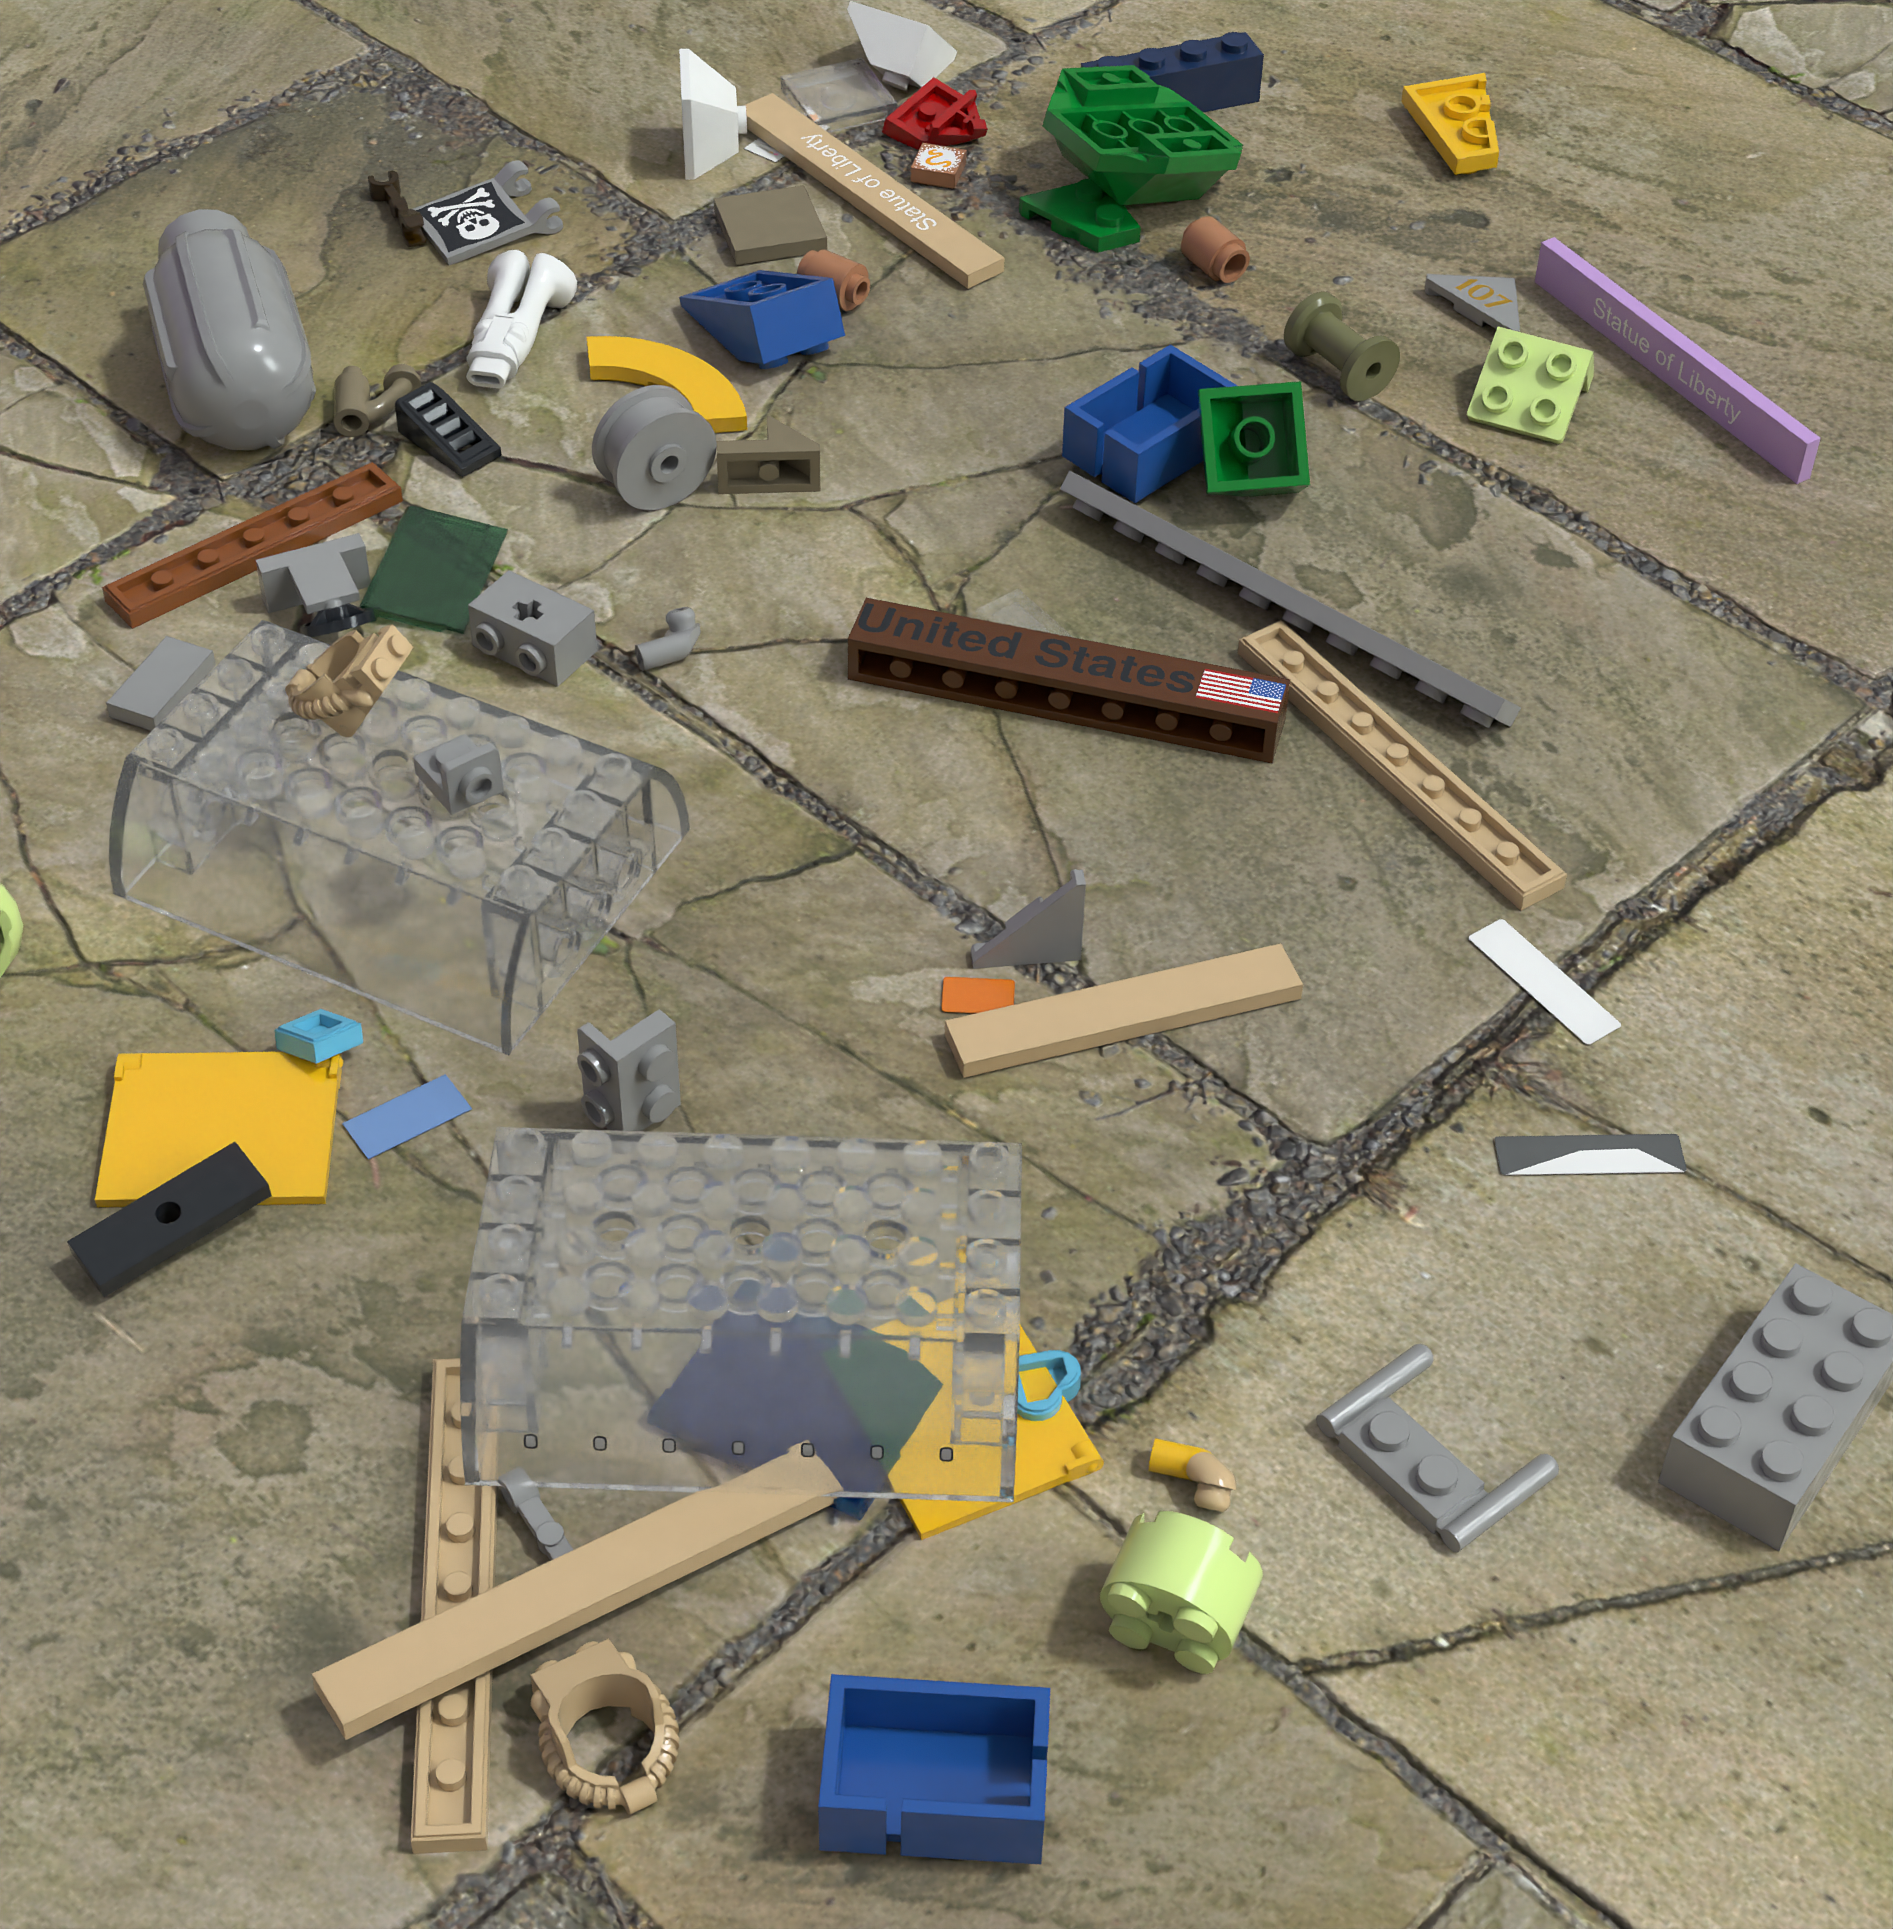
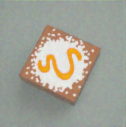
(938, 165)

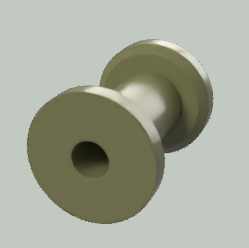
(1363, 363)

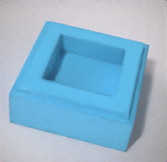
(318, 1036)

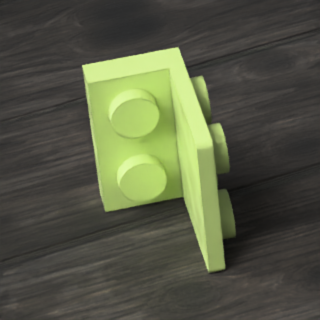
(1530, 385)

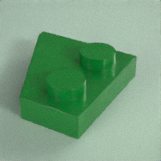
(1084, 214)

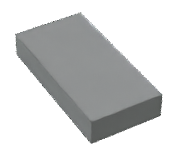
(160, 683)

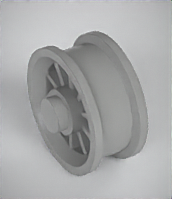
(654, 447)

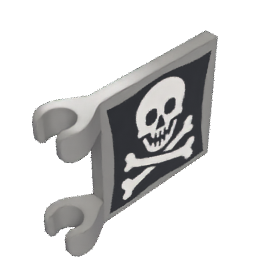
(486, 216)

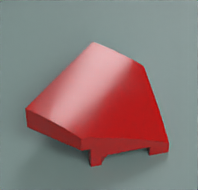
(936, 117)

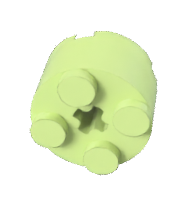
(1180, 1589)

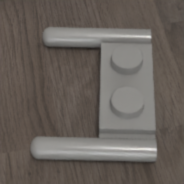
(1416, 1465)

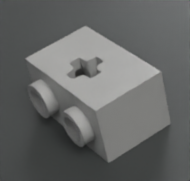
(533, 628)

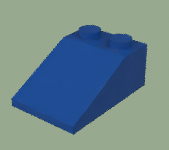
(769, 315)

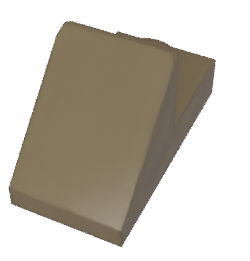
(773, 465)

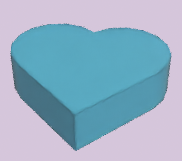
(1066, 1374)

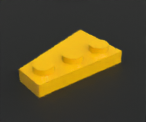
(1456, 121)

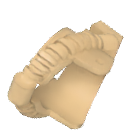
(360, 672)
(589, 1681)

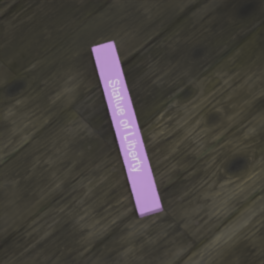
(1677, 361)

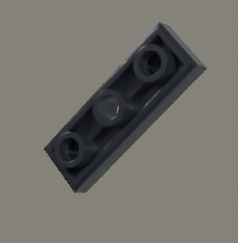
(143, 1231)

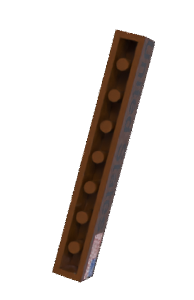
(1068, 679)

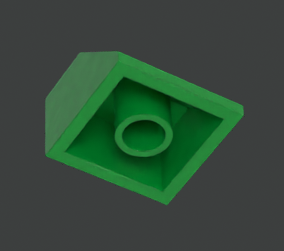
(1254, 439)

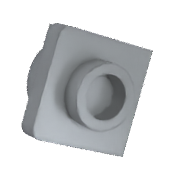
(460, 772)

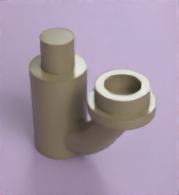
(352, 397)

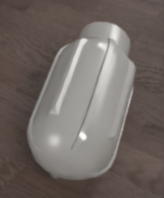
(228, 334)

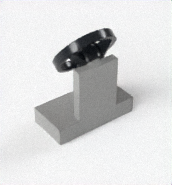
(323, 580)

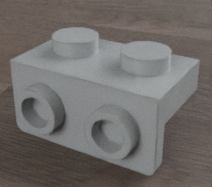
(631, 1077)

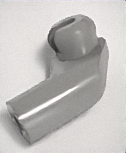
(674, 645)

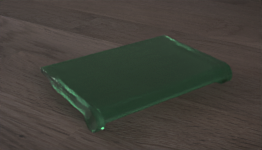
(433, 570)

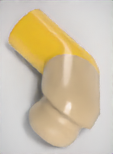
(1196, 1465)

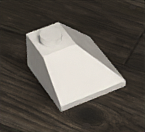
(900, 47)
(708, 116)

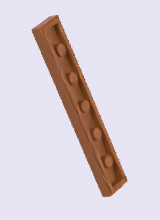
(235, 550)

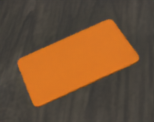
(976, 994)

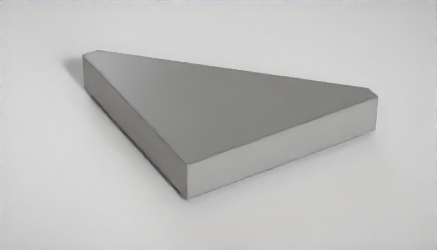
(1040, 931)

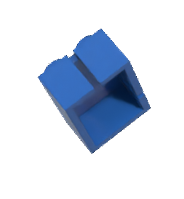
(1141, 424)
(935, 1768)

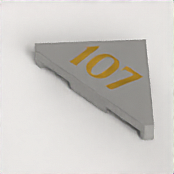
(1479, 298)

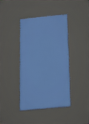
(406, 1116)

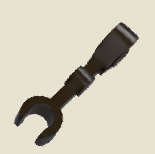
(410, 220)

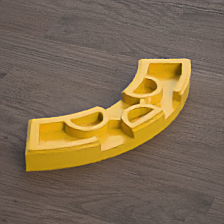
(660, 364)

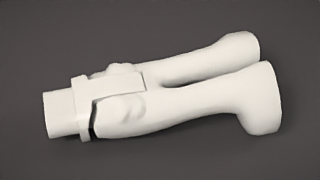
(504, 337)

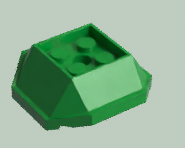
(1137, 136)

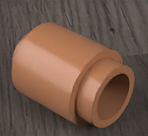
(1215, 250)
(849, 277)

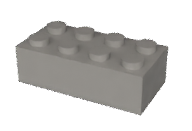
(1783, 1407)

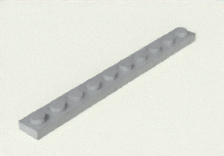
(1301, 609)

